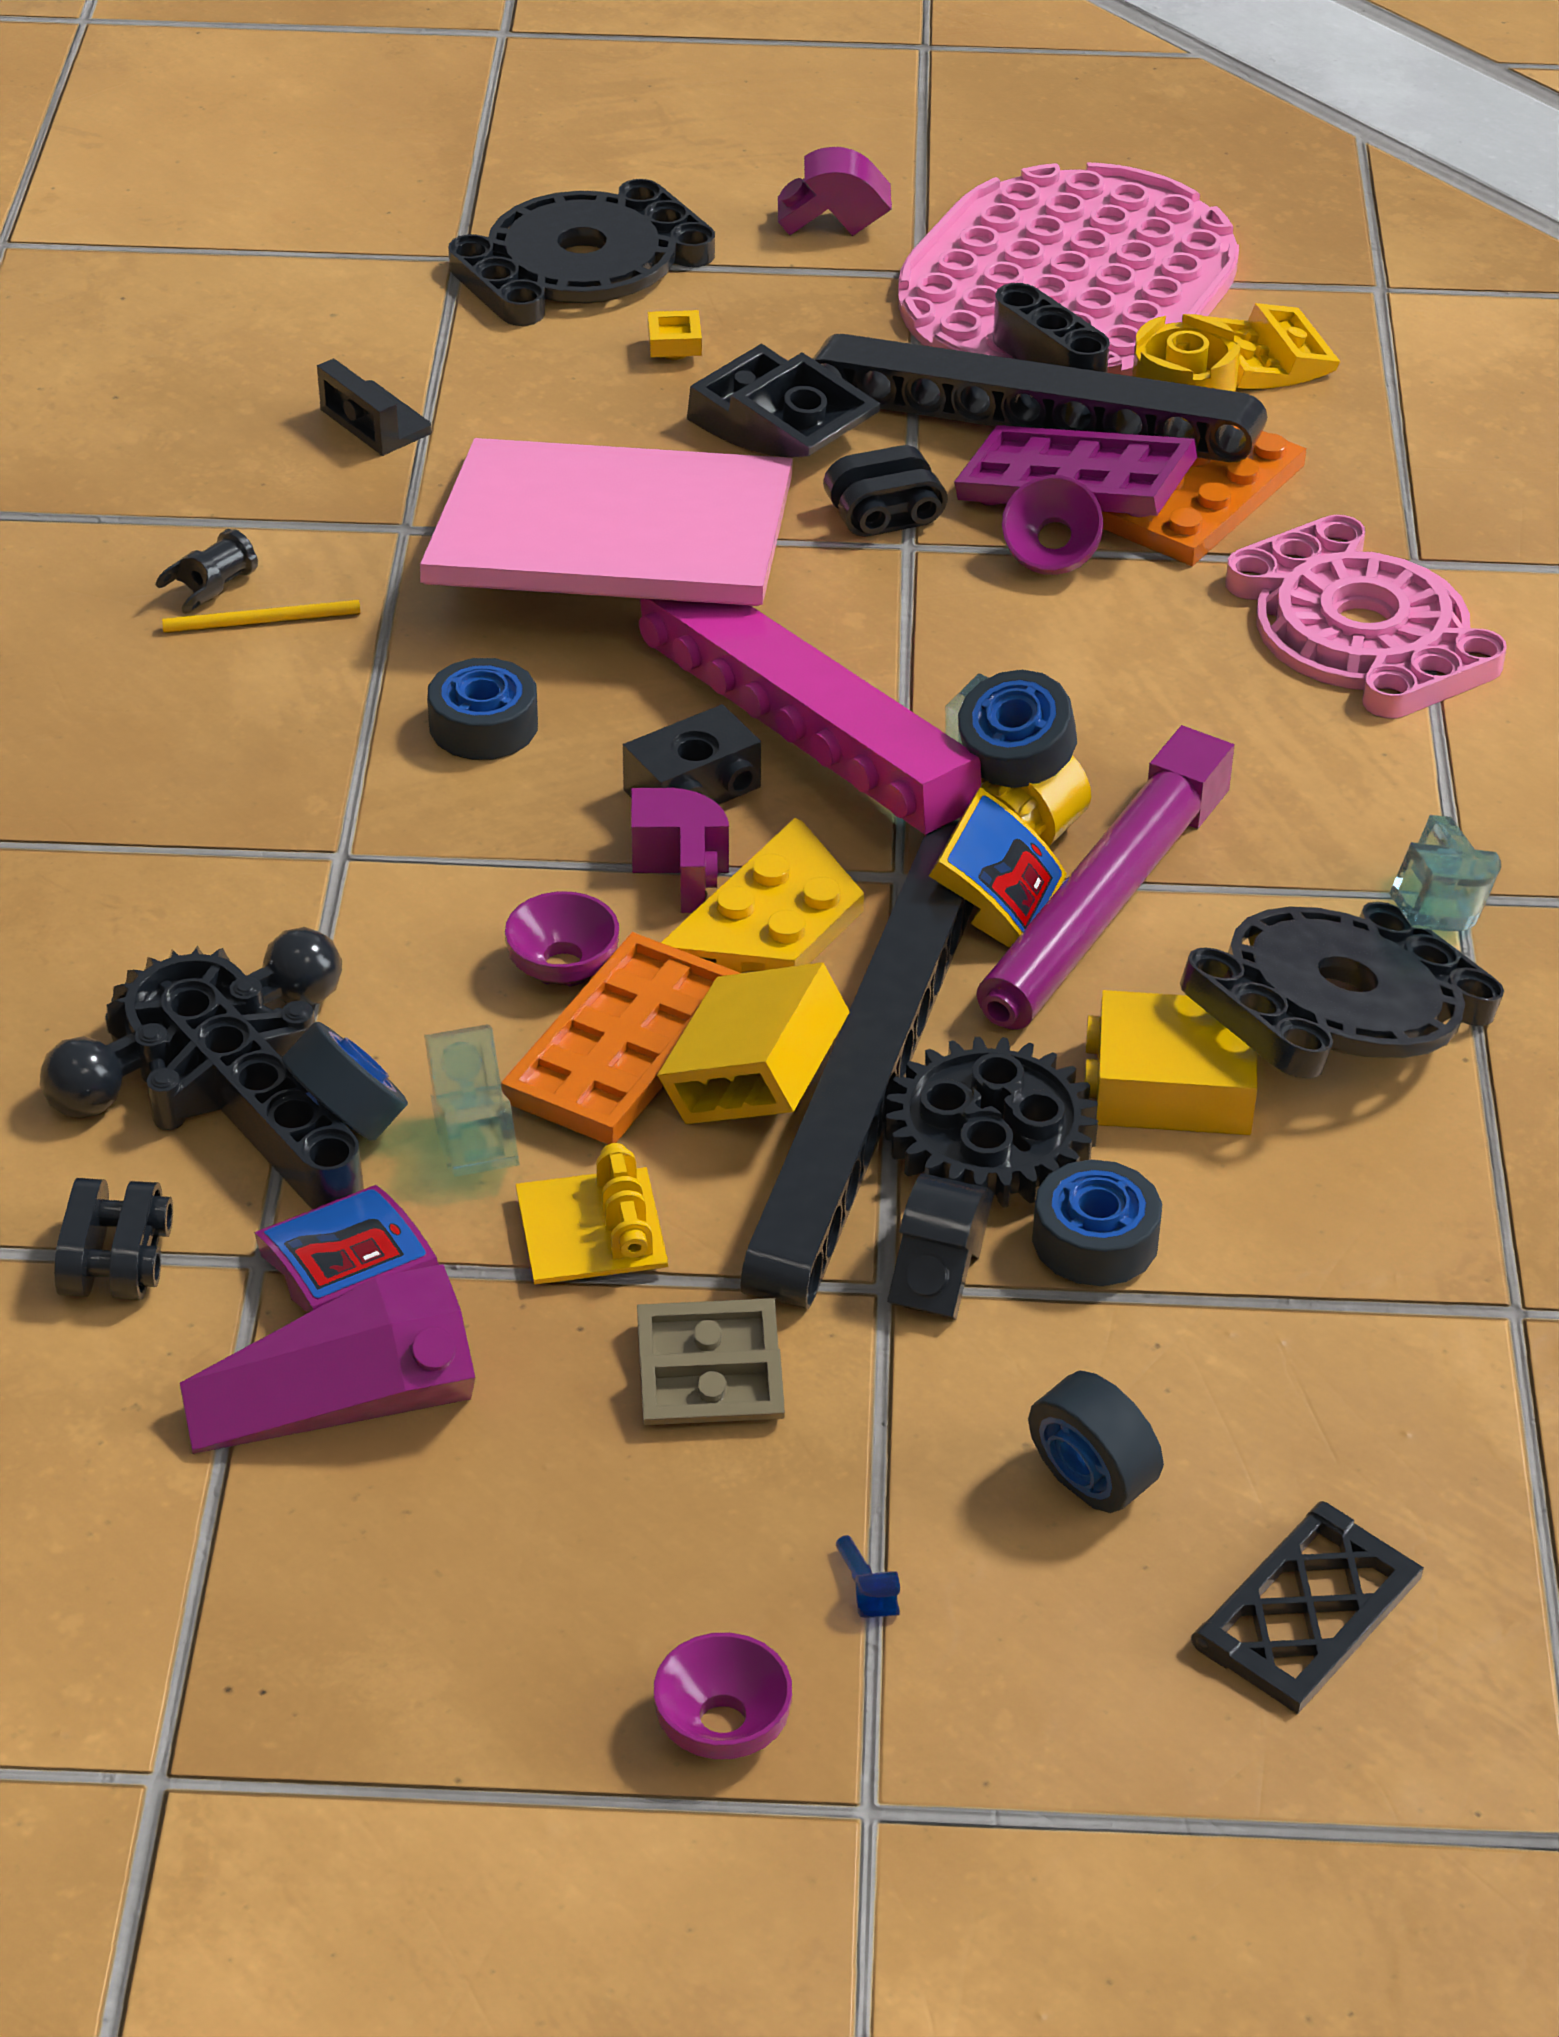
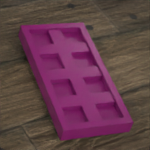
(1120, 469)

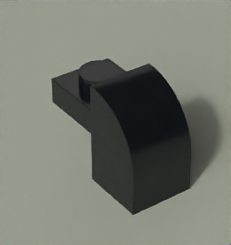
(940, 1235)

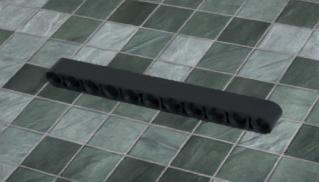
(849, 1103)

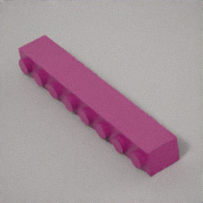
(818, 707)

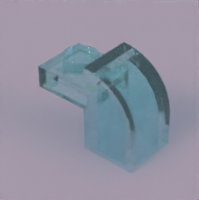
(1444, 878)
(468, 1101)

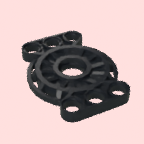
(638, 239)
(1293, 1016)

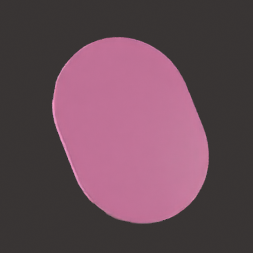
(1096, 240)

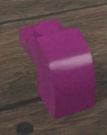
(838, 182)
(680, 834)

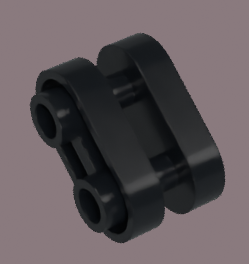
(885, 490)
(134, 1255)

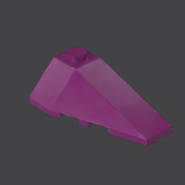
(357, 1358)

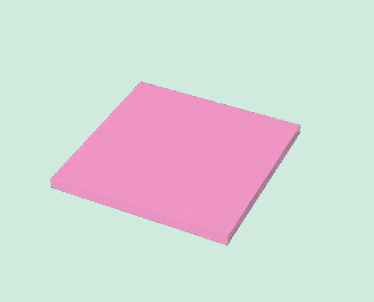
(611, 522)

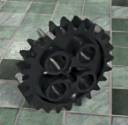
(990, 1118)

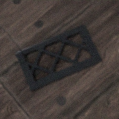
(1256, 1659)

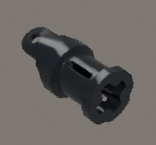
(212, 568)

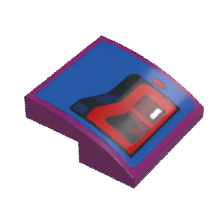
(343, 1246)

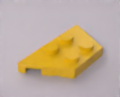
(774, 908)

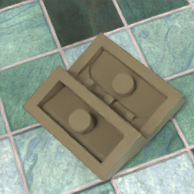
(709, 1361)

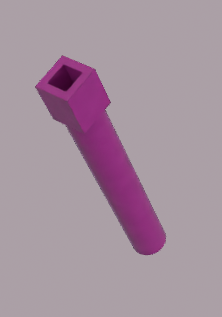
(1181, 791)

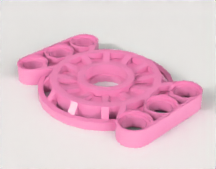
(1358, 655)

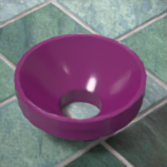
(1049, 501)
(561, 925)
(722, 1673)

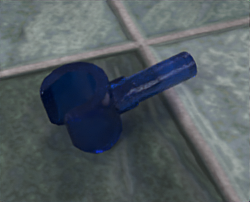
(874, 1591)

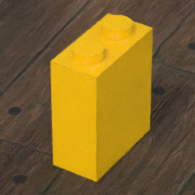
(754, 1044)
(1168, 1066)

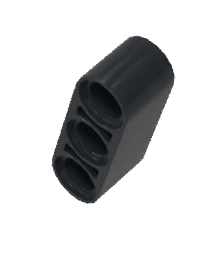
(1044, 331)

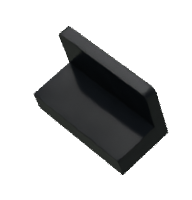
(368, 409)

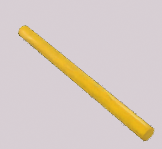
(261, 616)

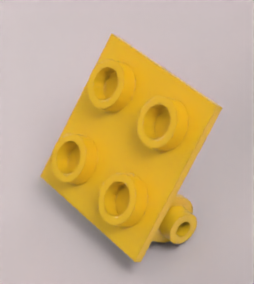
(592, 1221)

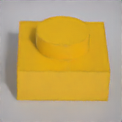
(674, 334)

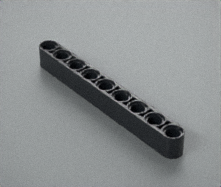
(999, 391)

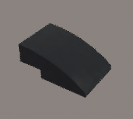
(777, 404)

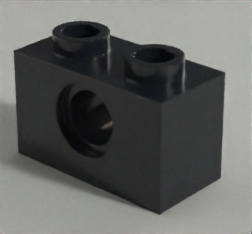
(700, 754)

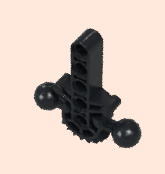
(214, 1046)

